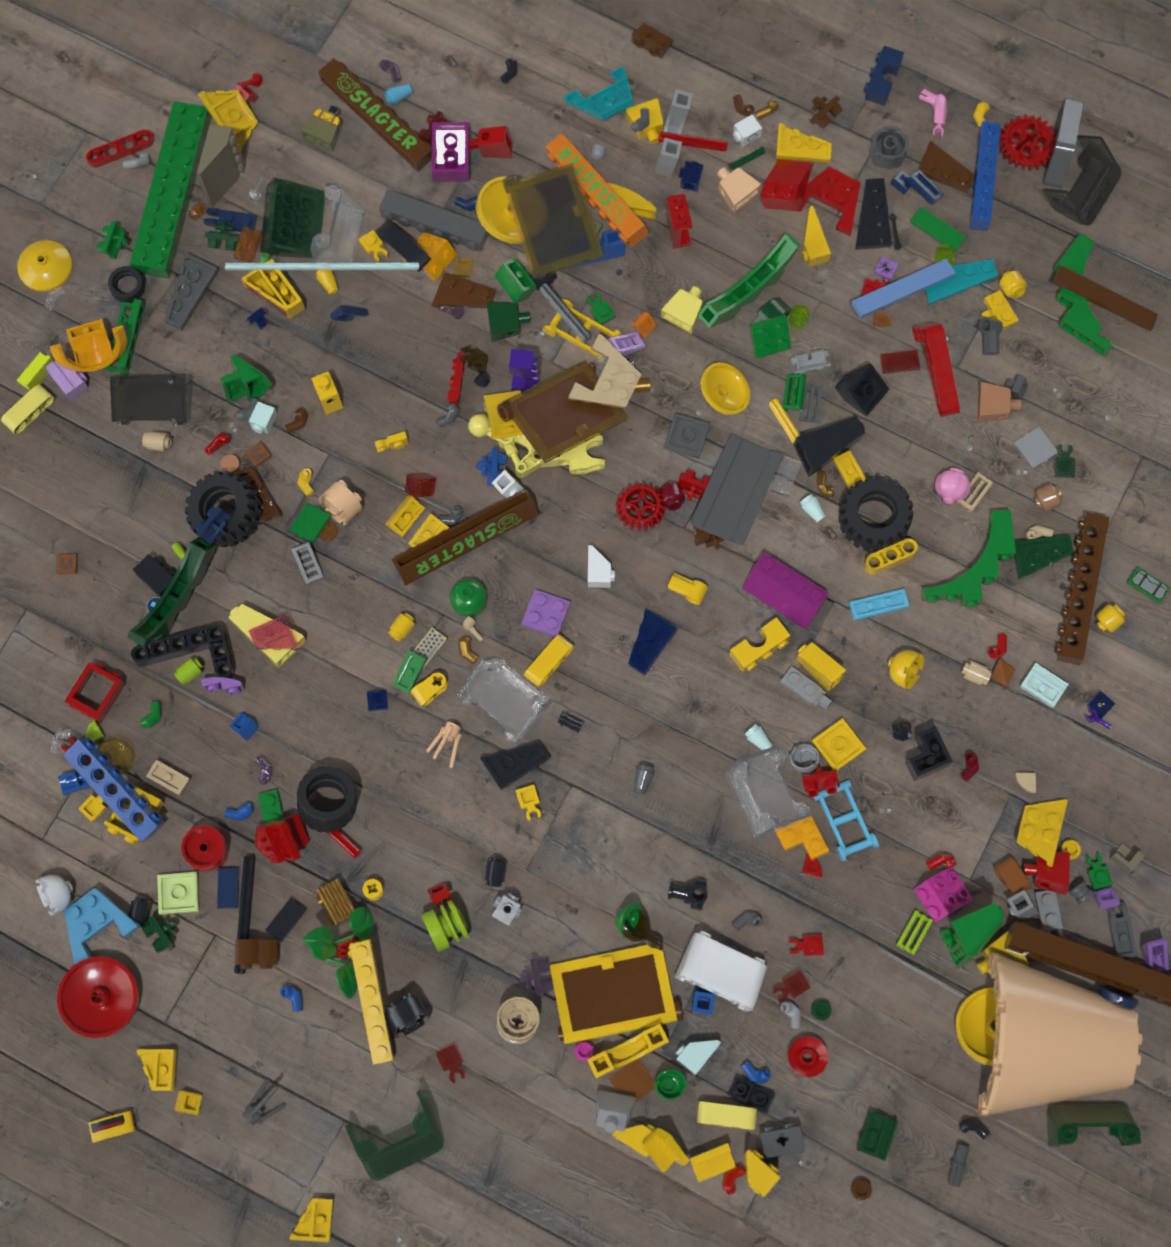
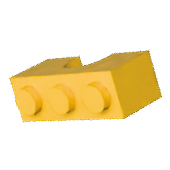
(748, 656)

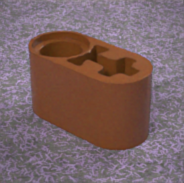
(1012, 876)

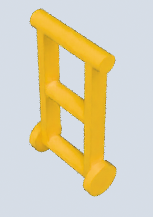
(552, 329)

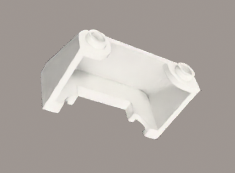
(722, 971)

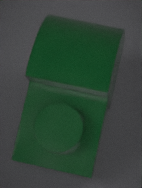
(773, 309)

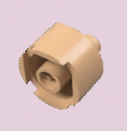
(341, 502)

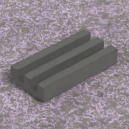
(812, 388)

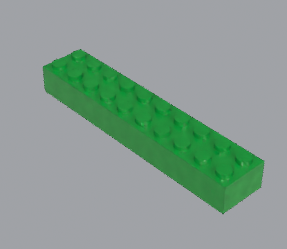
(171, 190)

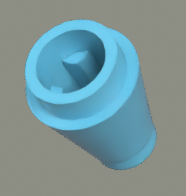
(398, 93)

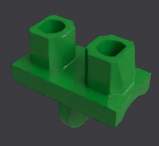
(114, 240)

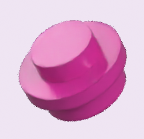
(584, 1051)

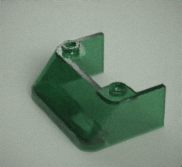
(402, 1154)

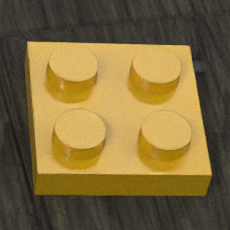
(838, 745)

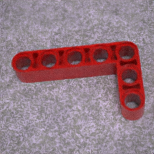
(940, 368)

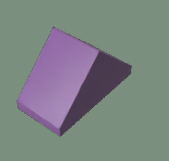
(1156, 954)

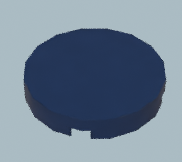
(1116, 995)

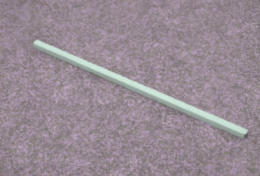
(322, 266)

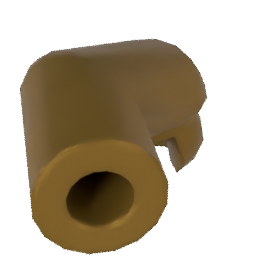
(772, 107)
(822, 486)
(464, 650)

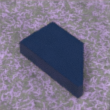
(345, 313)

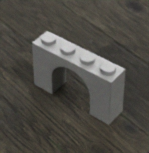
(675, 119)

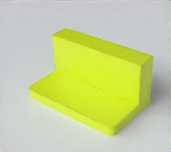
(35, 372)

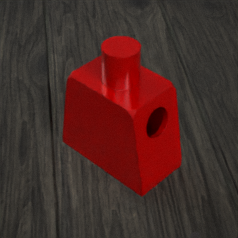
(493, 142)
(1051, 878)

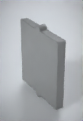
(1035, 447)

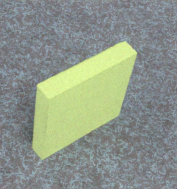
(178, 893)

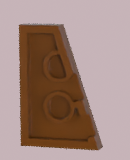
(945, 169)
(268, 508)

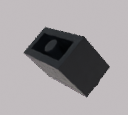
(153, 574)

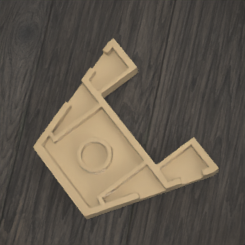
(615, 382)

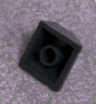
(862, 388)

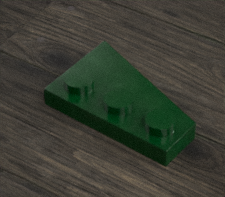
(1039, 553)

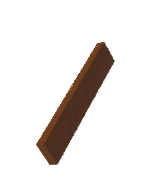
(1105, 298)

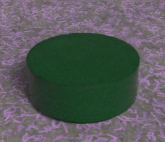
(821, 1010)

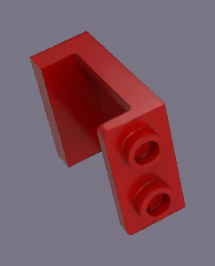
(678, 220)

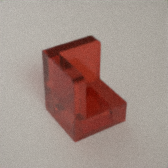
(420, 485)

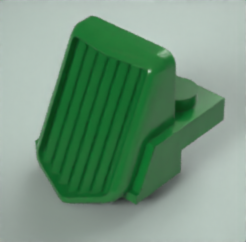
(245, 381)

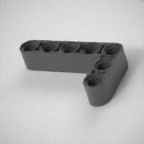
(1064, 143)

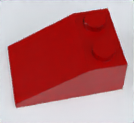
(786, 185)

